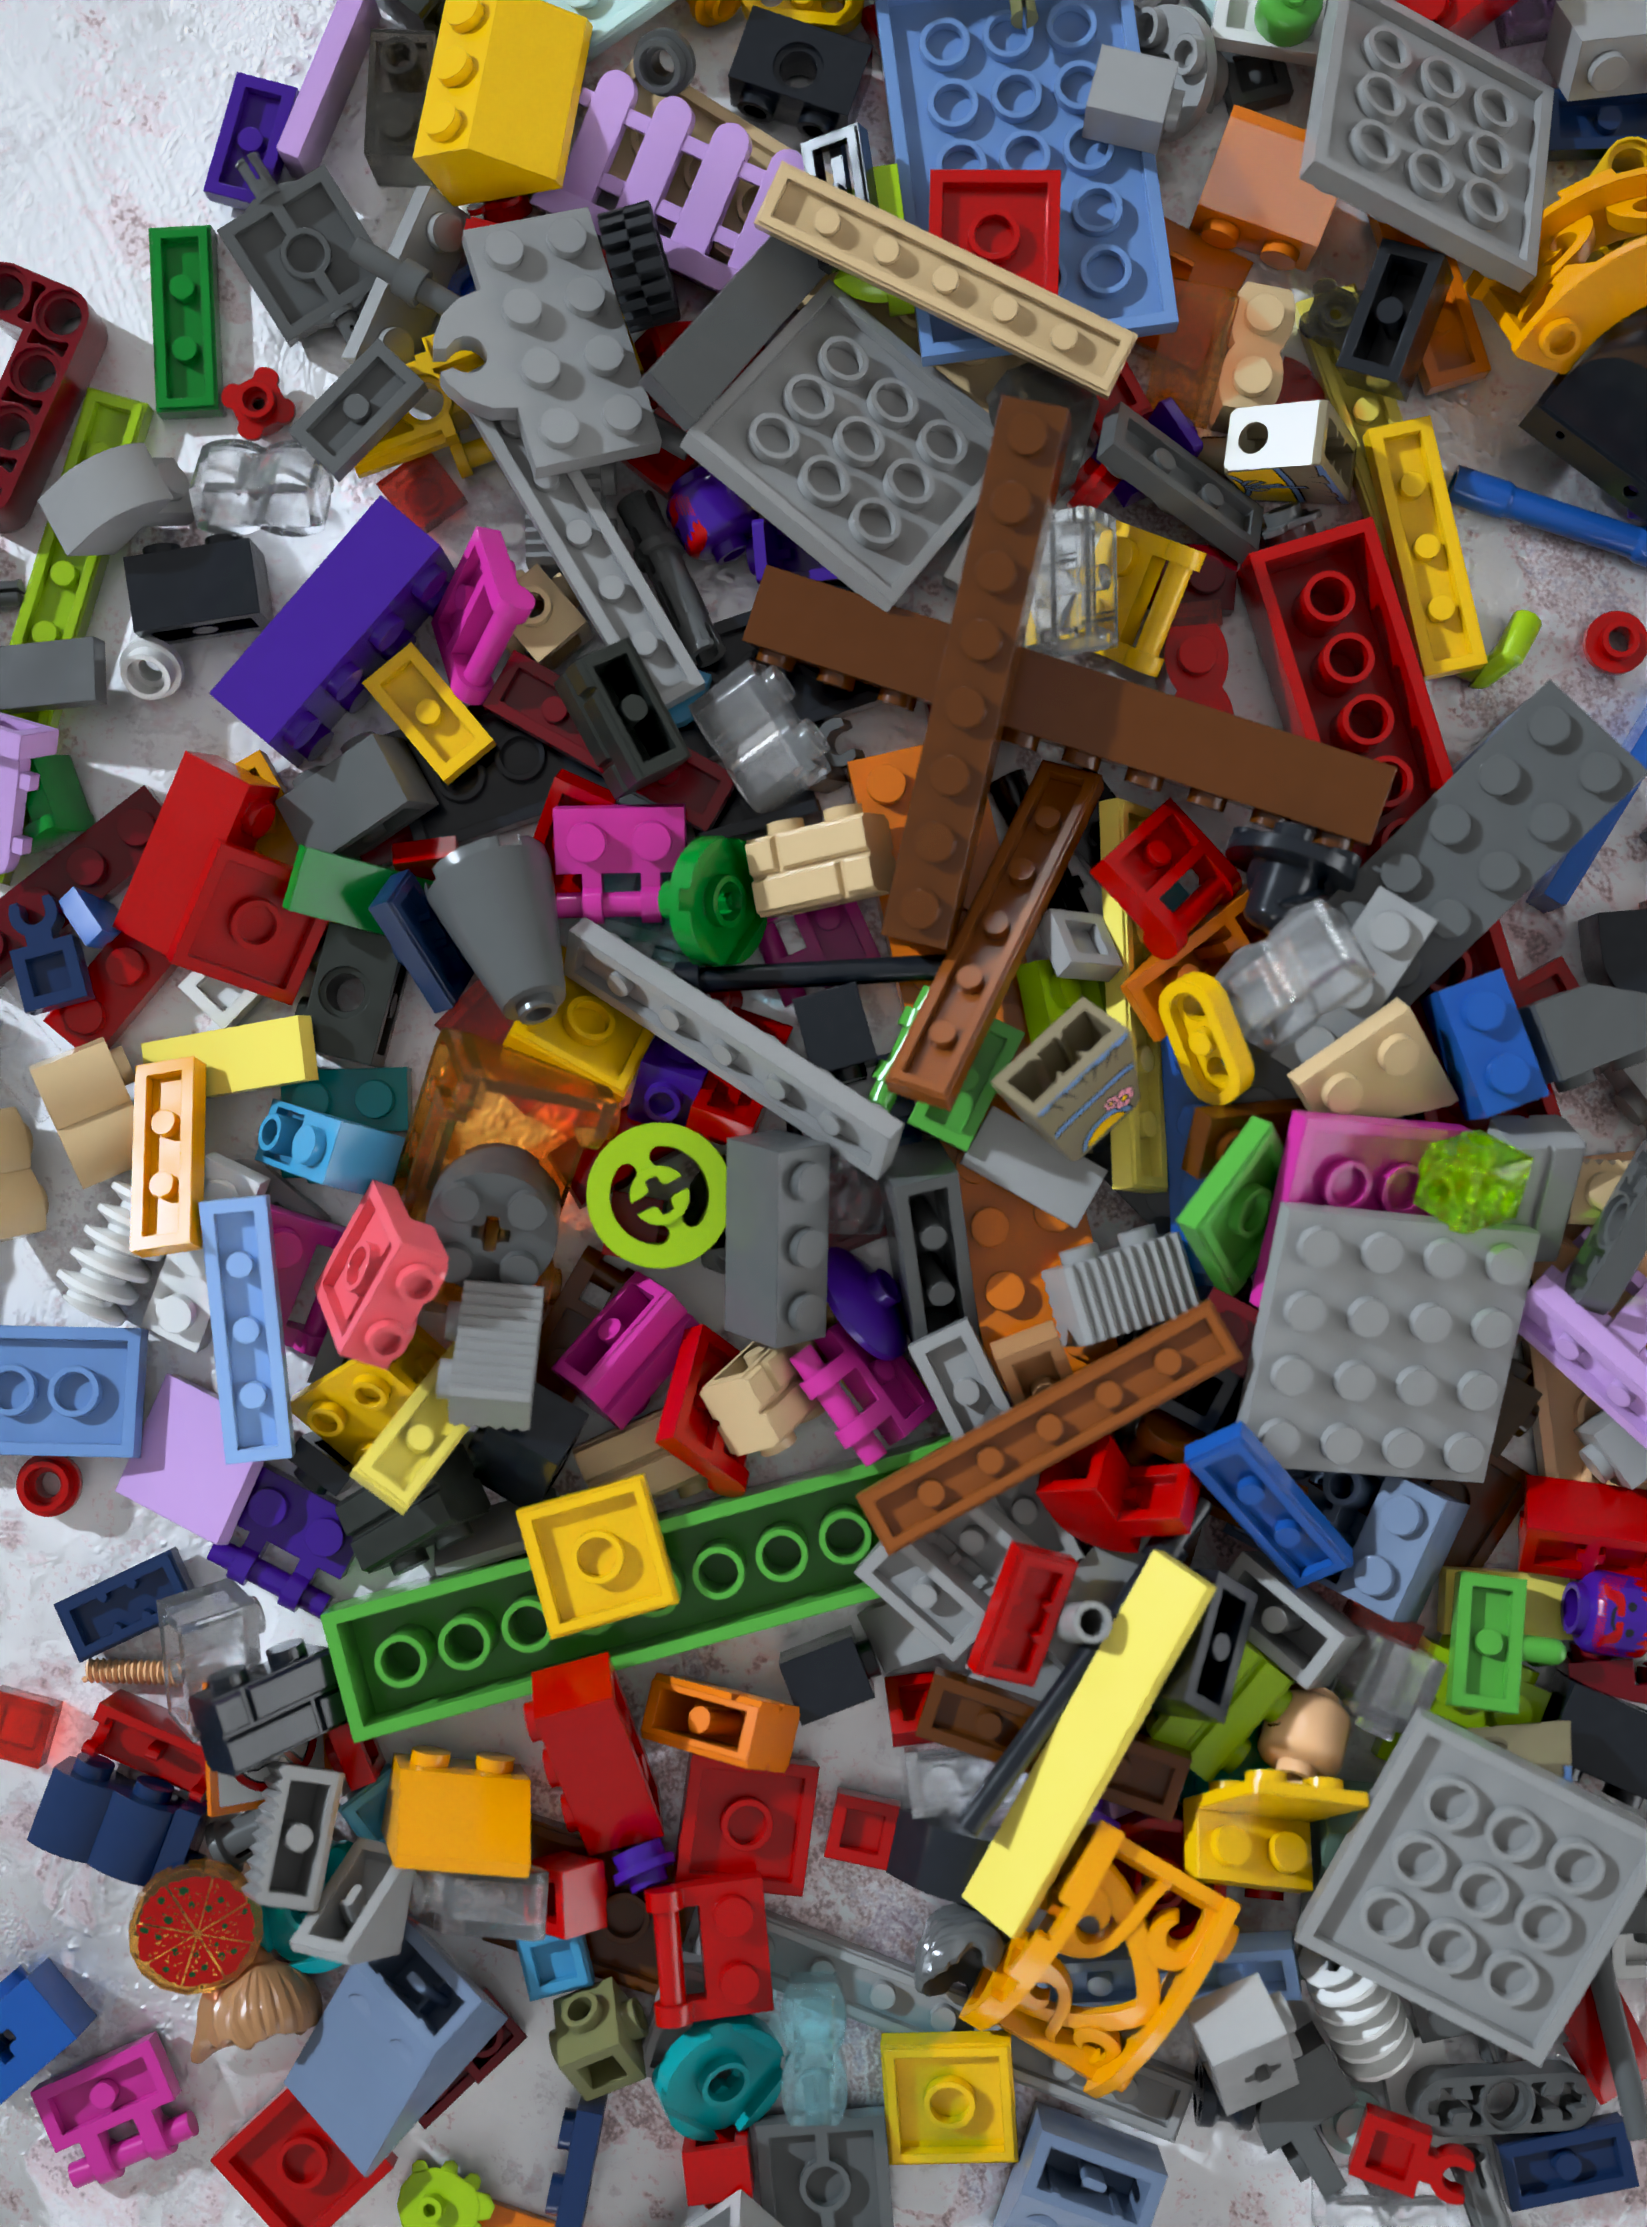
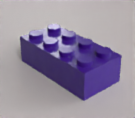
(337, 633)

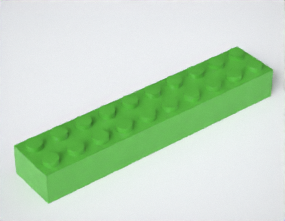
(737, 1567)

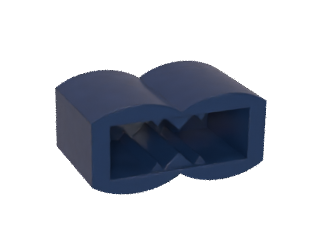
(105, 1818)

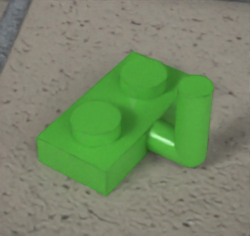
(1491, 1643)

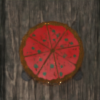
(194, 1927)

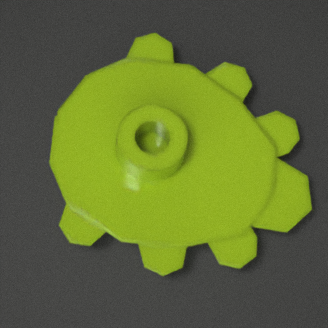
(442, 2198)

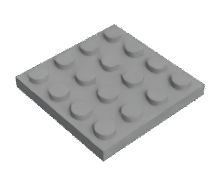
(1430, 136)
(849, 446)
(1385, 1342)
(1479, 1887)

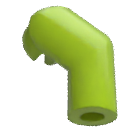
(1508, 652)

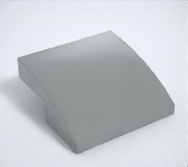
(945, 1576)

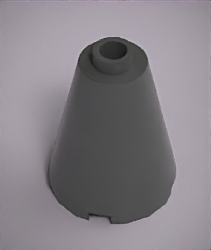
(504, 922)

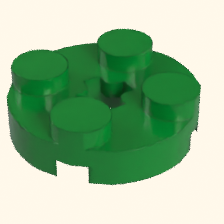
(713, 903)

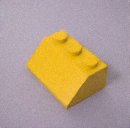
(501, 98)

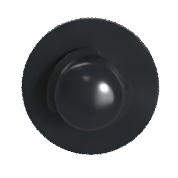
(1287, 870)

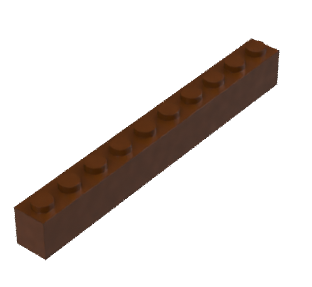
(1081, 711)

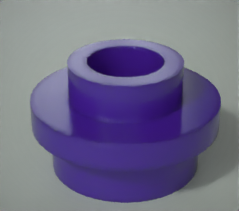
(643, 1866)

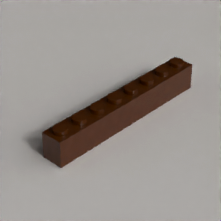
(977, 671)

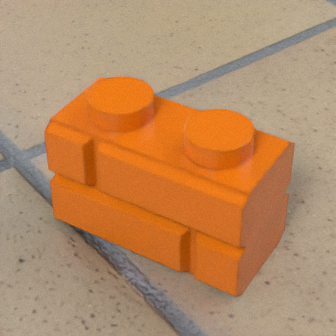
(720, 1723)

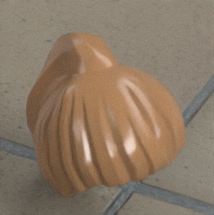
(255, 2006)

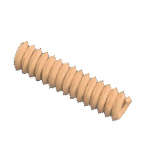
(124, 1671)

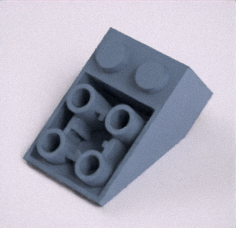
(1394, 1548)
(391, 2046)
(1081, 2175)

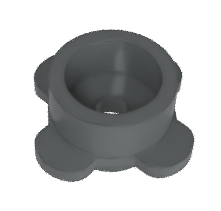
(1288, 523)

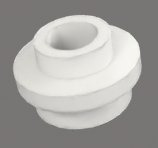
(142, 679)

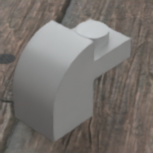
(115, 496)

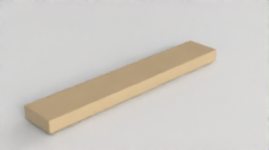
(945, 280)

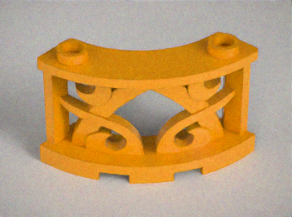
(1571, 299)
(1117, 2039)

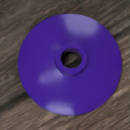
(866, 1304)

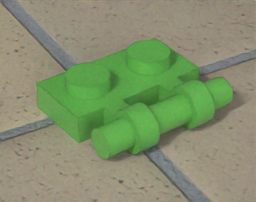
(976, 1094)

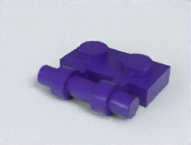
(298, 1522)

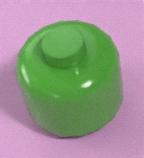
(1287, 21)

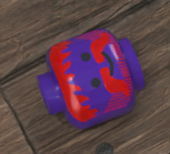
(709, 517)
(1607, 1614)

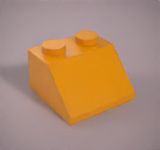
(458, 1813)

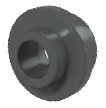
(648, 66)

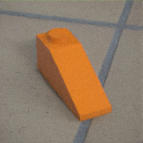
(1207, 951)

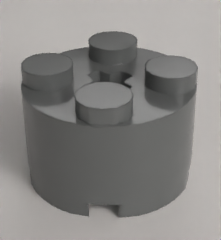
(502, 1184)

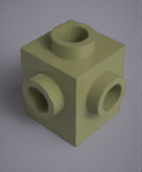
(599, 2038)

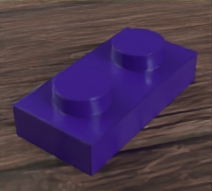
(250, 124)

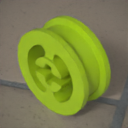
(683, 1241)

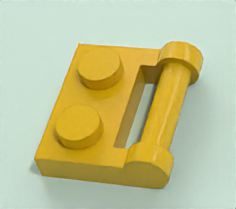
(1139, 566)

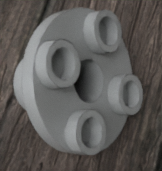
(1202, 72)

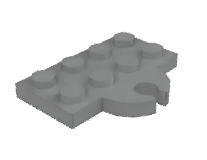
(548, 345)

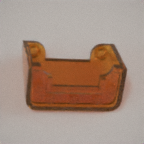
(499, 1095)

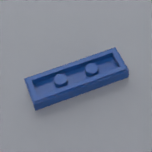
(1268, 1504)

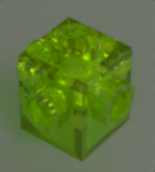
(1472, 1181)

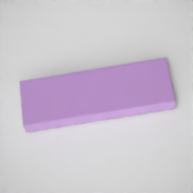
(327, 85)

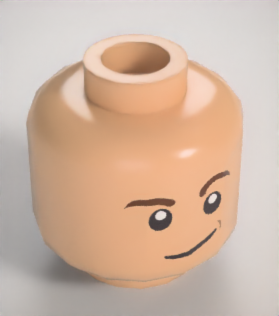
(1308, 1736)

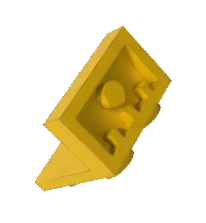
(360, 1400)
(1260, 1829)

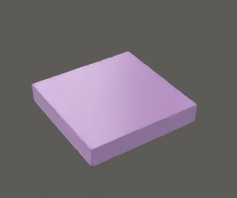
(184, 1464)

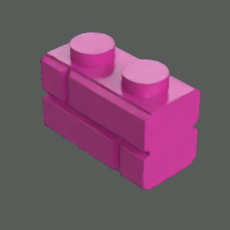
(626, 1350)

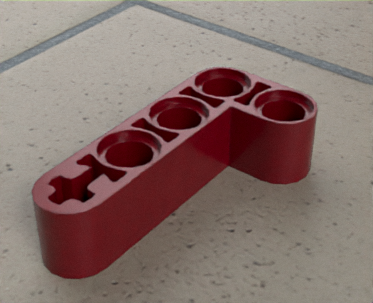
(38, 352)

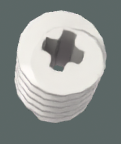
(109, 1266)
(1360, 2017)

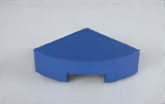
(90, 917)

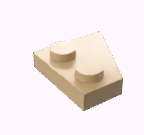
(1376, 1070)

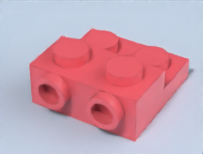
(380, 1278)

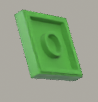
(1233, 1205)

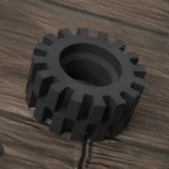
(639, 266)

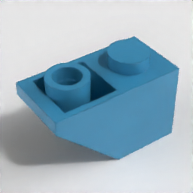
(327, 1148)

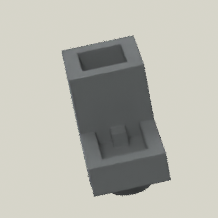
(1292, 2115)

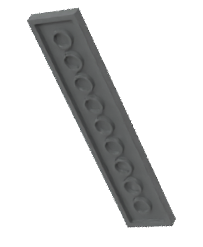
(1471, 855)

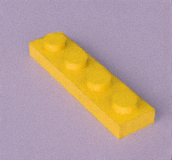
(1424, 547)

